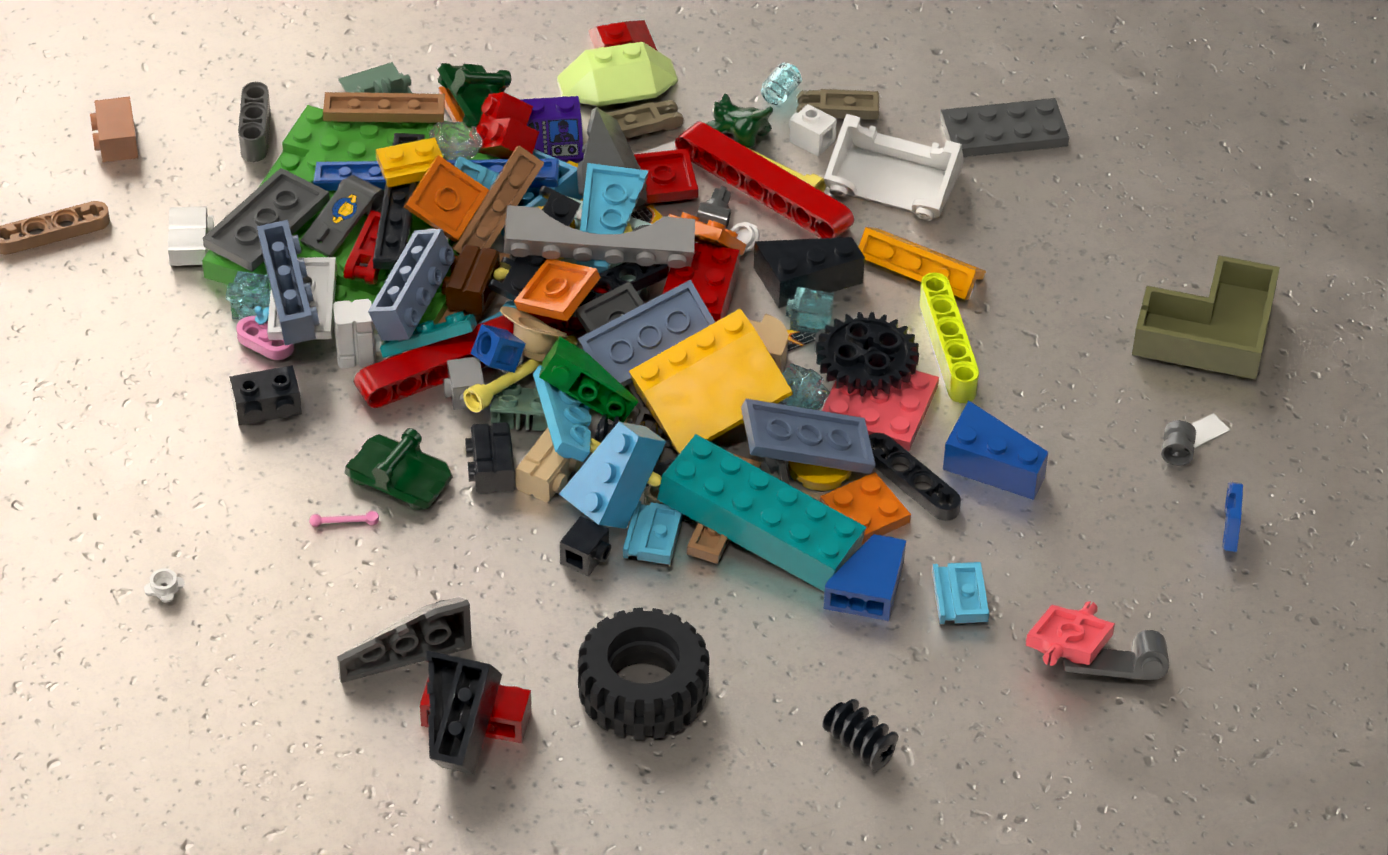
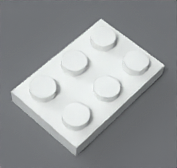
(322, 279)

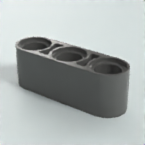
(254, 121)

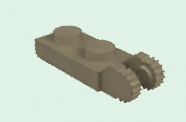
(841, 102)
(648, 118)

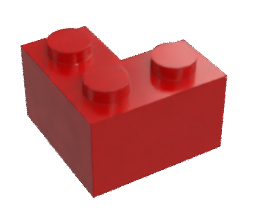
(505, 126)

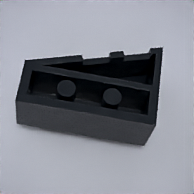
(808, 264)
(460, 709)

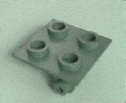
(377, 80)
(518, 401)

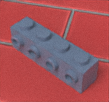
(286, 282)
(411, 284)

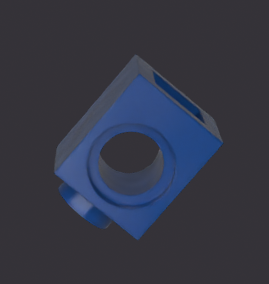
(498, 348)

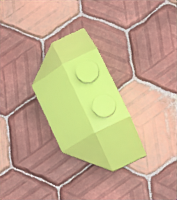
(617, 75)

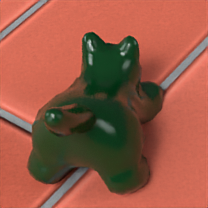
(740, 121)

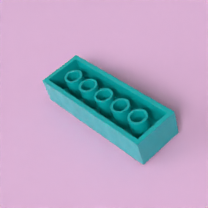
(760, 512)

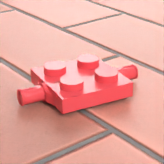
(1070, 634)

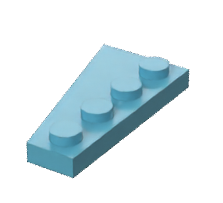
(609, 202)
(566, 420)

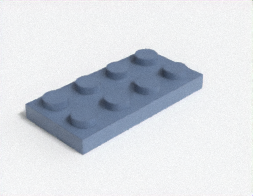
(647, 331)
(807, 436)

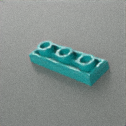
(429, 333)

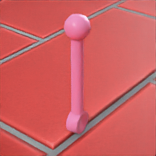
(370, 518)

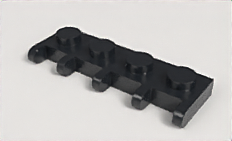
(523, 268)

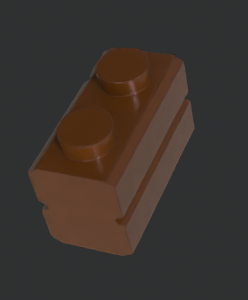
(469, 280)

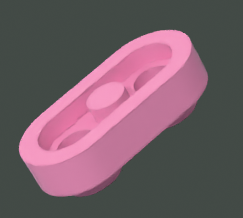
(256, 338)

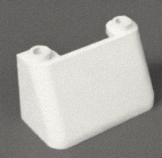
(893, 170)

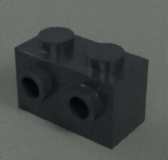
(271, 395)

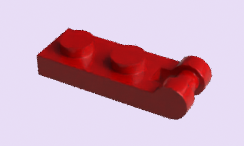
(364, 251)

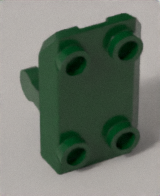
(471, 86)
(400, 469)

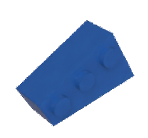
(994, 454)

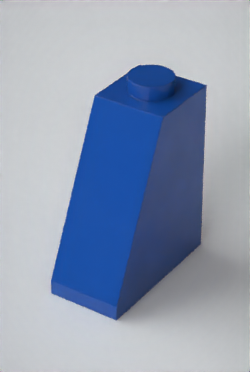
(868, 579)

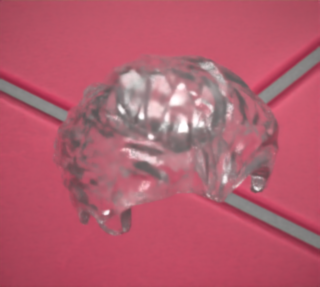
(456, 140)

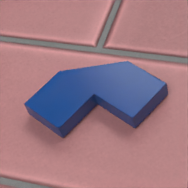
(1233, 512)

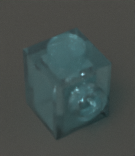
(810, 310)

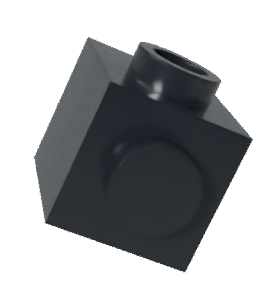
(585, 546)

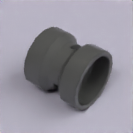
(1178, 443)

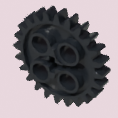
(867, 353)

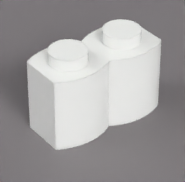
(186, 235)

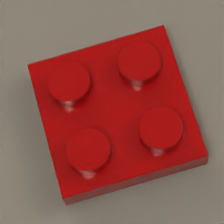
(668, 176)

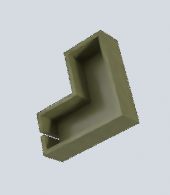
(1211, 332)

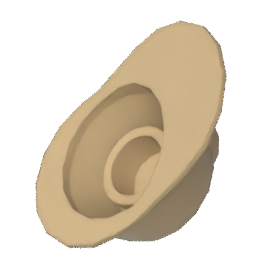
(532, 331)

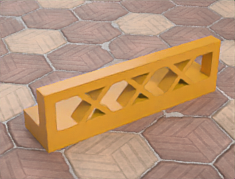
(917, 261)

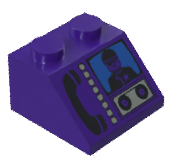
(558, 127)

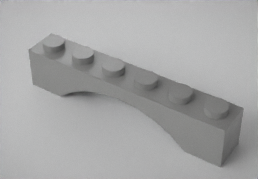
(535, 233)

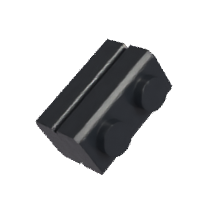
(492, 458)

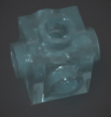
(247, 293)
(806, 388)

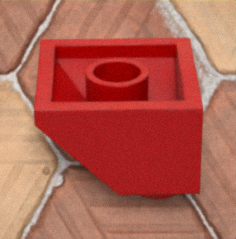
(621, 34)

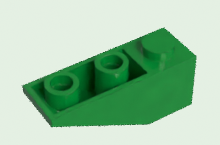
(586, 380)

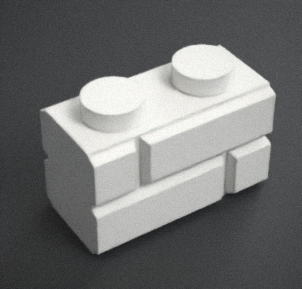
(355, 334)

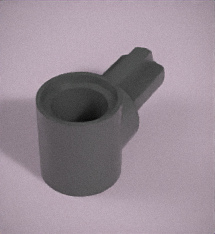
(716, 208)

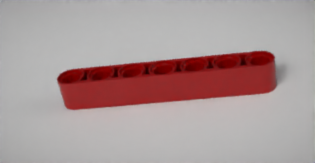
(765, 181)

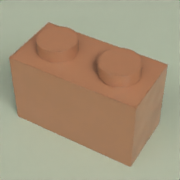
(115, 129)

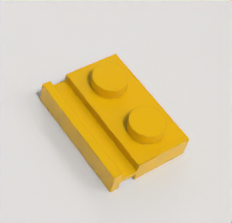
(407, 161)

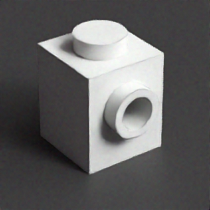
(812, 130)

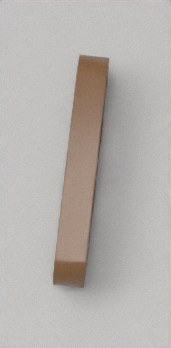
(52, 231)

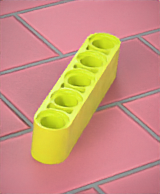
(949, 337)

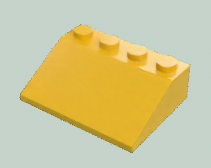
(706, 380)

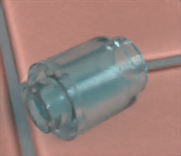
(781, 83)

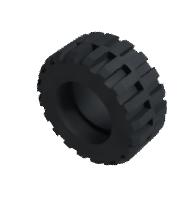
(643, 707)

